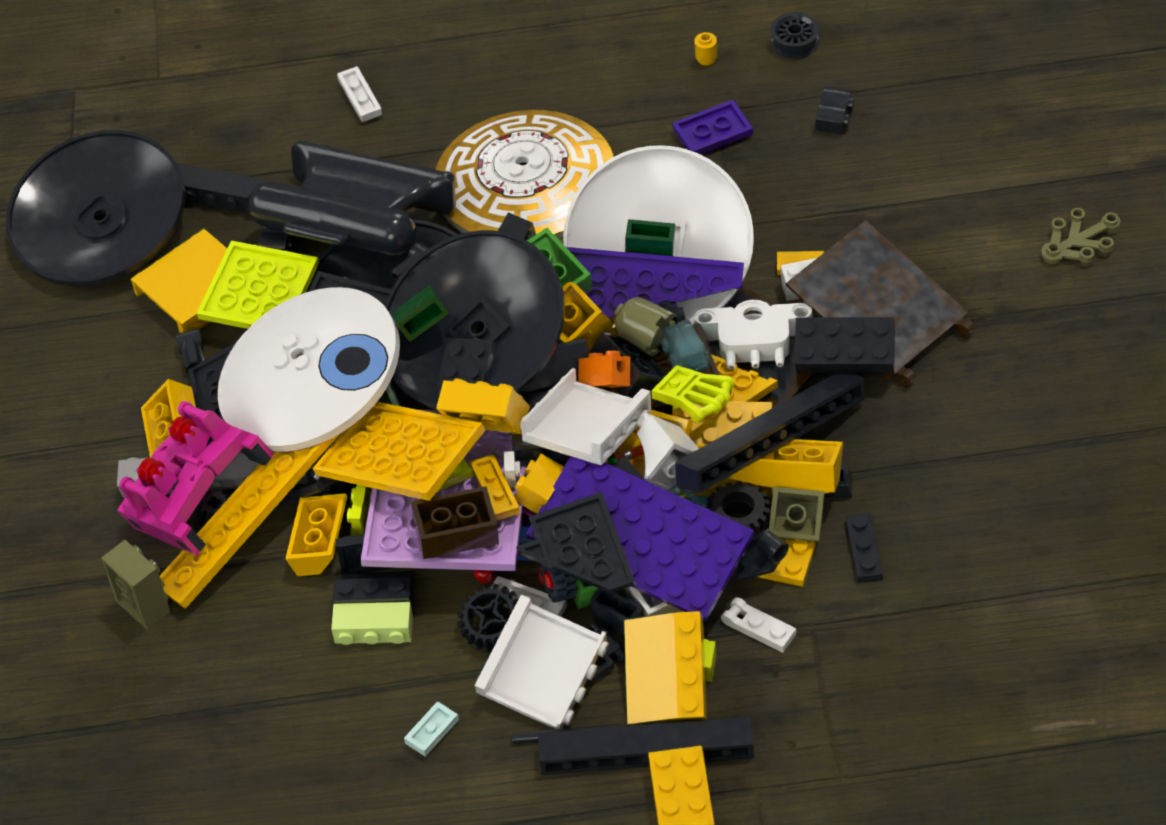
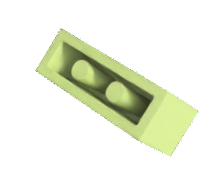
(372, 623)

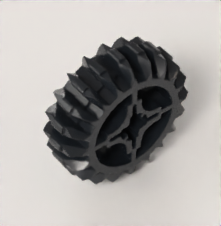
(497, 599)

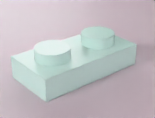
(431, 729)

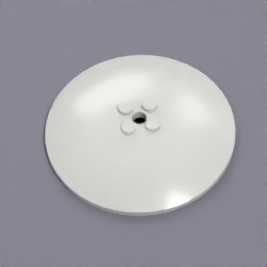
(665, 187)

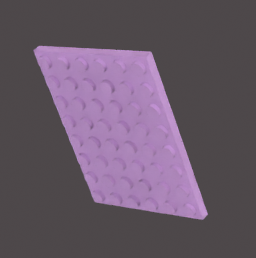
(392, 536)

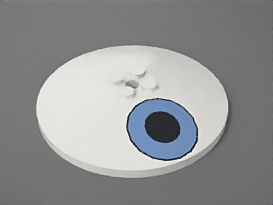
(303, 401)

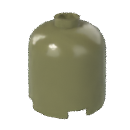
(642, 323)

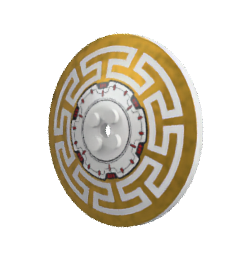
(492, 182)

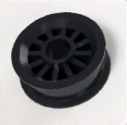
(795, 35)

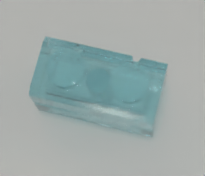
(684, 346)

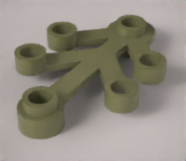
(1055, 251)

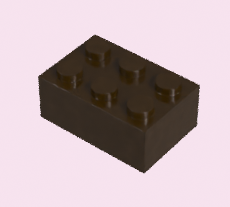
(455, 522)

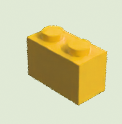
(539, 483)

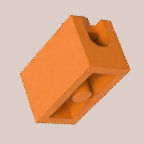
(605, 371)

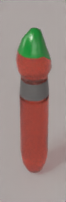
(630, 454)

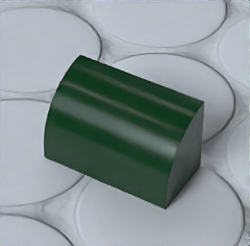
(650, 237)
(419, 313)

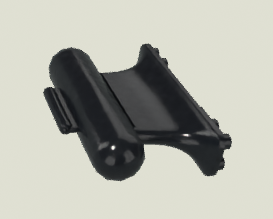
(351, 199)

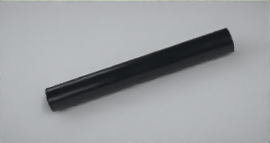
(301, 493)

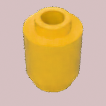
(706, 48)

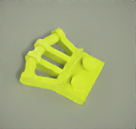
(685, 386)

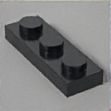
(864, 547)

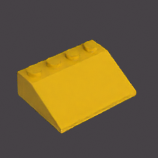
(665, 668)

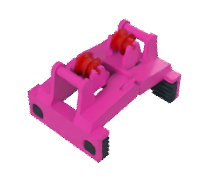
(186, 460)

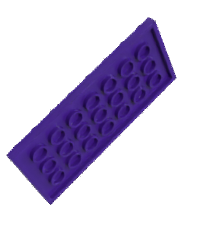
(669, 542)

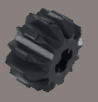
(210, 505)

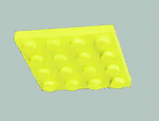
(254, 282)

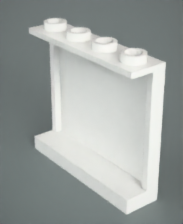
(583, 419)
(541, 664)

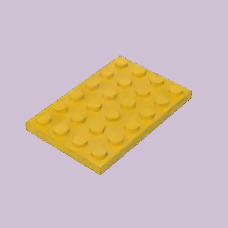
(400, 450)

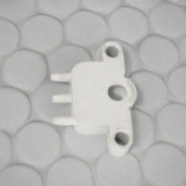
(754, 335)

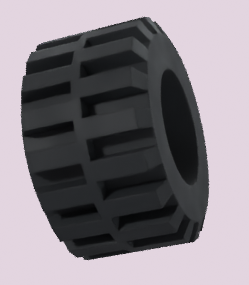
(743, 499)

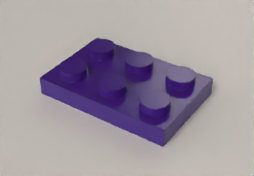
(713, 128)

